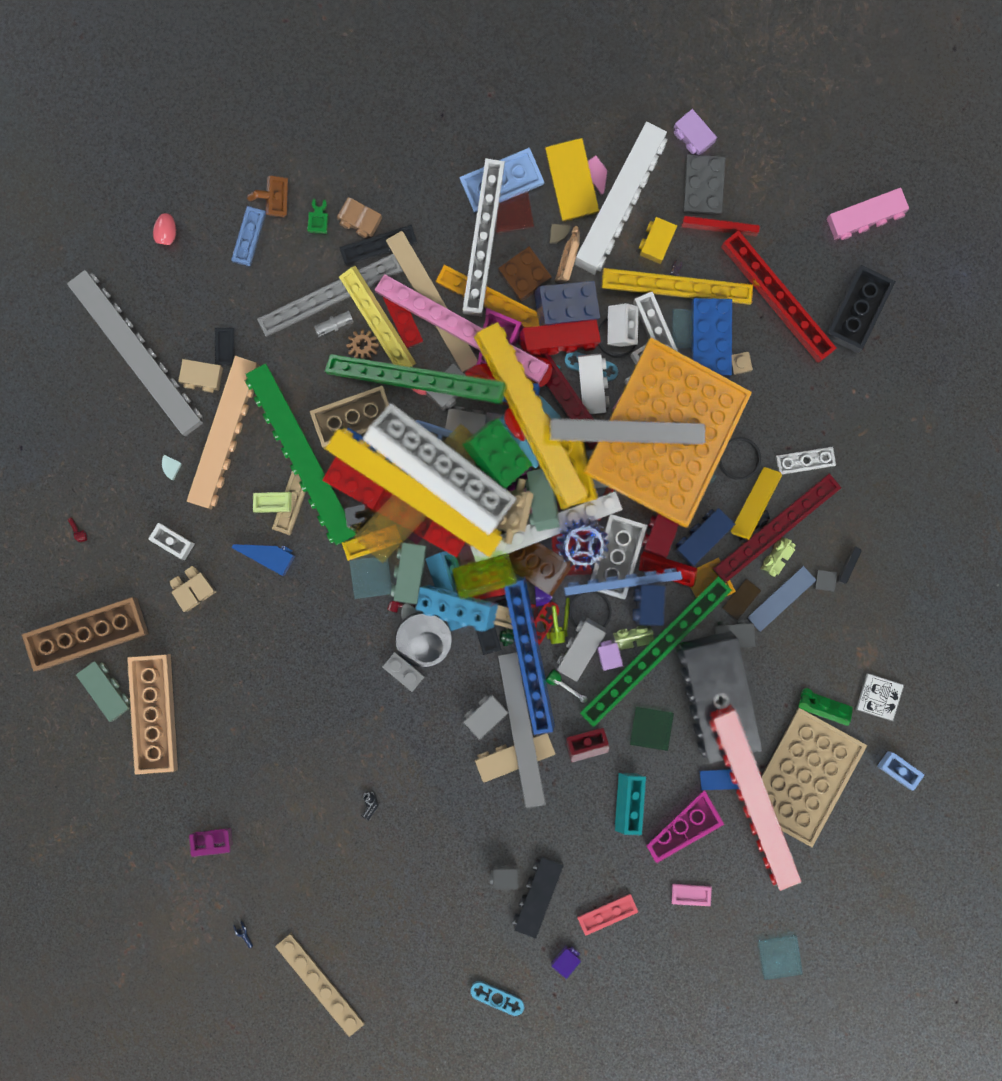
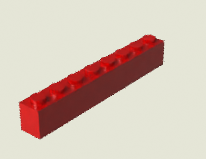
(778, 296)

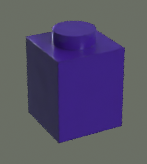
(566, 961)

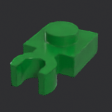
(318, 220)

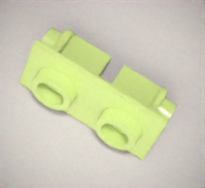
(782, 549)
(642, 634)

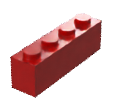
(560, 337)

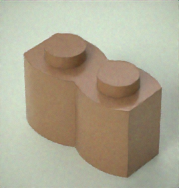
(359, 217)

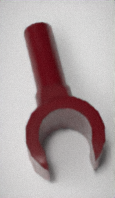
(80, 536)
(393, 606)

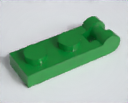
(825, 707)

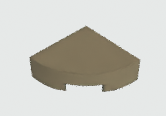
(558, 233)

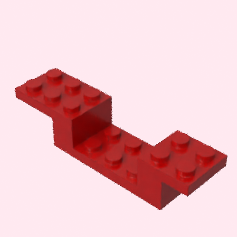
(368, 492)

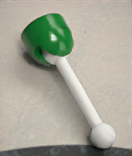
(554, 679)

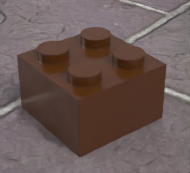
(524, 274)

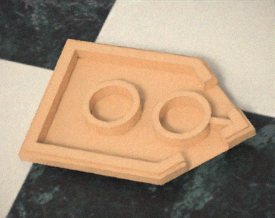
(568, 257)

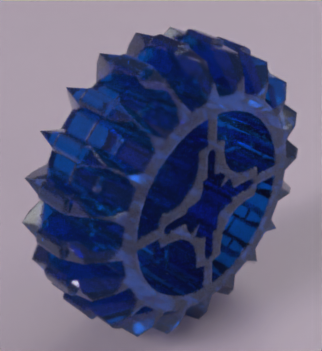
(596, 532)

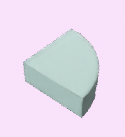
(170, 467)

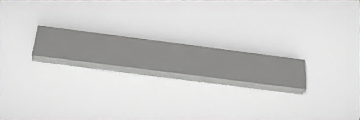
(325, 297)
(627, 431)
(521, 730)

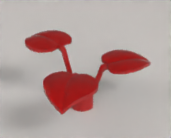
(483, 371)

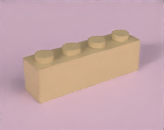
(505, 758)

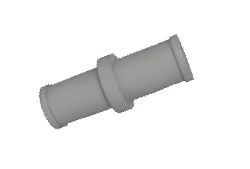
(333, 323)

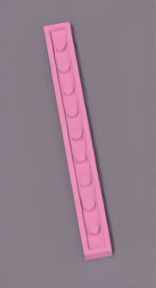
(449, 321)

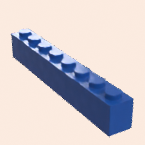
(529, 657)

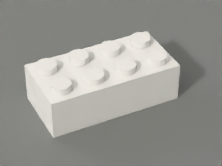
(624, 547)

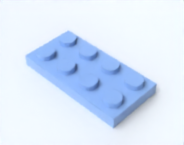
(519, 177)

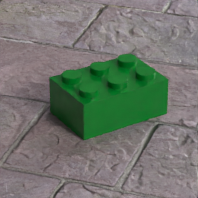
(497, 453)

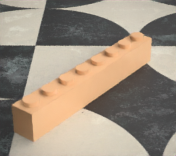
(222, 436)

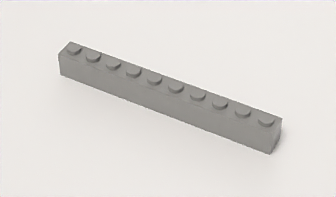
(135, 353)

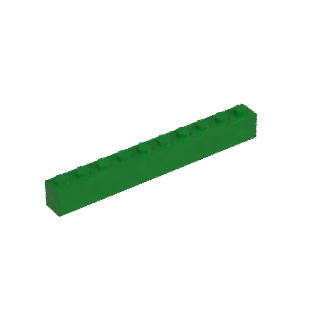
(300, 453)
(655, 651)

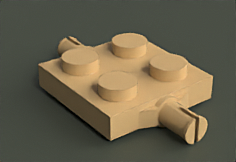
(517, 515)

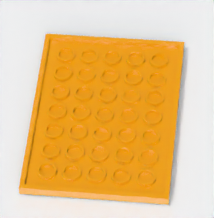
(669, 390)

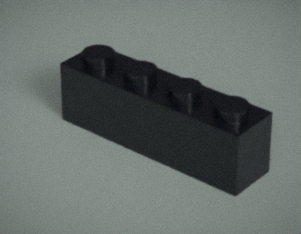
(538, 896)

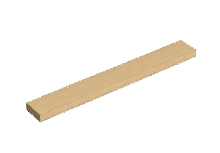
(423, 285)

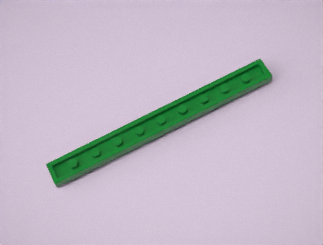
(416, 378)

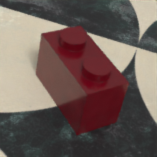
(587, 745)

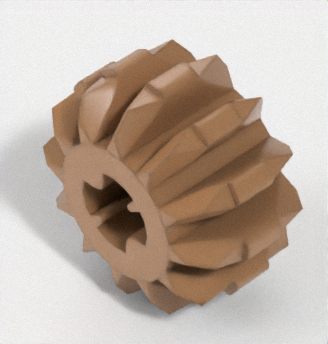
(357, 341)

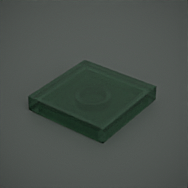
(651, 728)

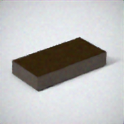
(741, 599)

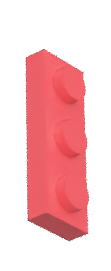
(607, 914)

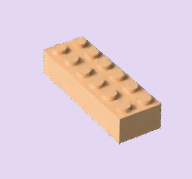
(152, 714)

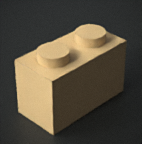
(201, 375)

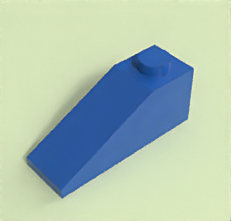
(272, 557)

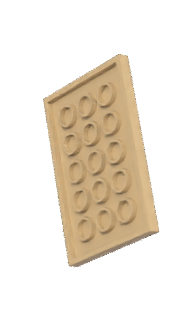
(809, 774)

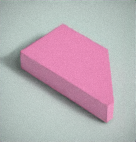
(598, 174)

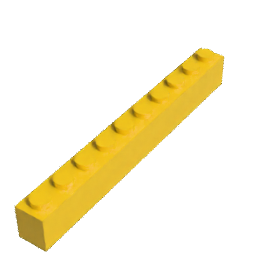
(530, 415)
(410, 490)

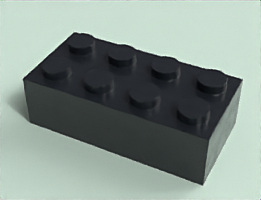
(860, 308)

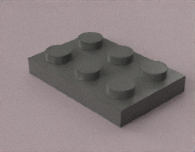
(704, 184)

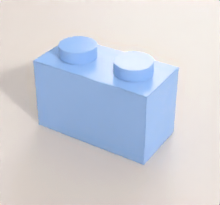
(900, 770)

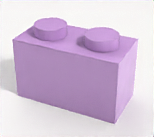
(694, 133)
(609, 655)

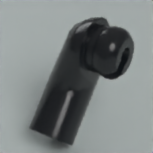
(371, 803)

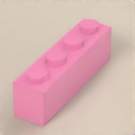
(868, 213)

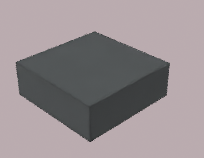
(825, 580)

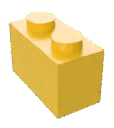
(658, 240)

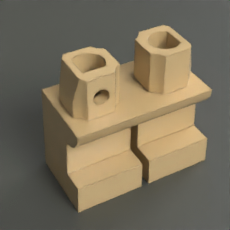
(183, 591)

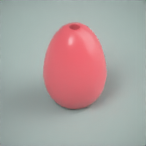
(164, 229)

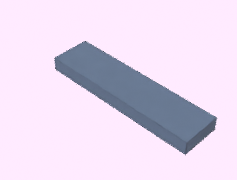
(781, 598)

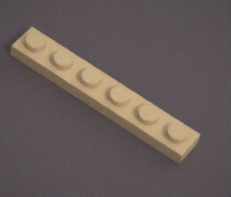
(320, 984)

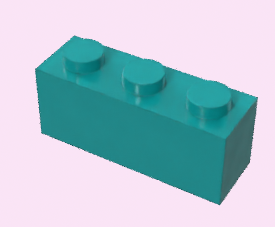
(630, 803)

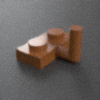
(275, 196)

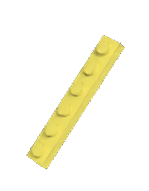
(376, 318)

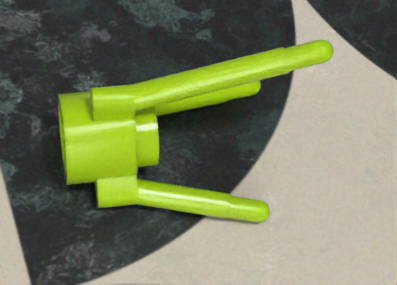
(558, 635)

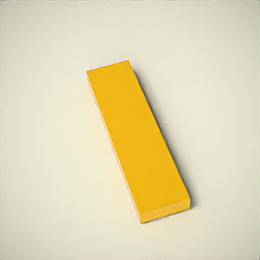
(756, 503)

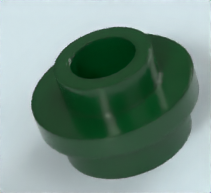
(506, 636)

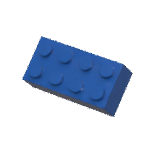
(712, 334)

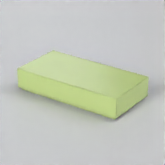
(272, 502)

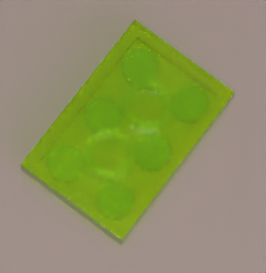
(484, 576)

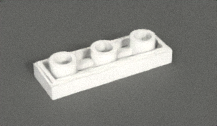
(794, 461)

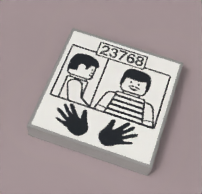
(879, 697)

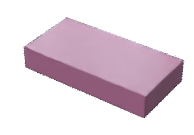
(691, 895)

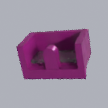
(210, 842)

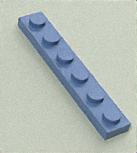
(631, 580)

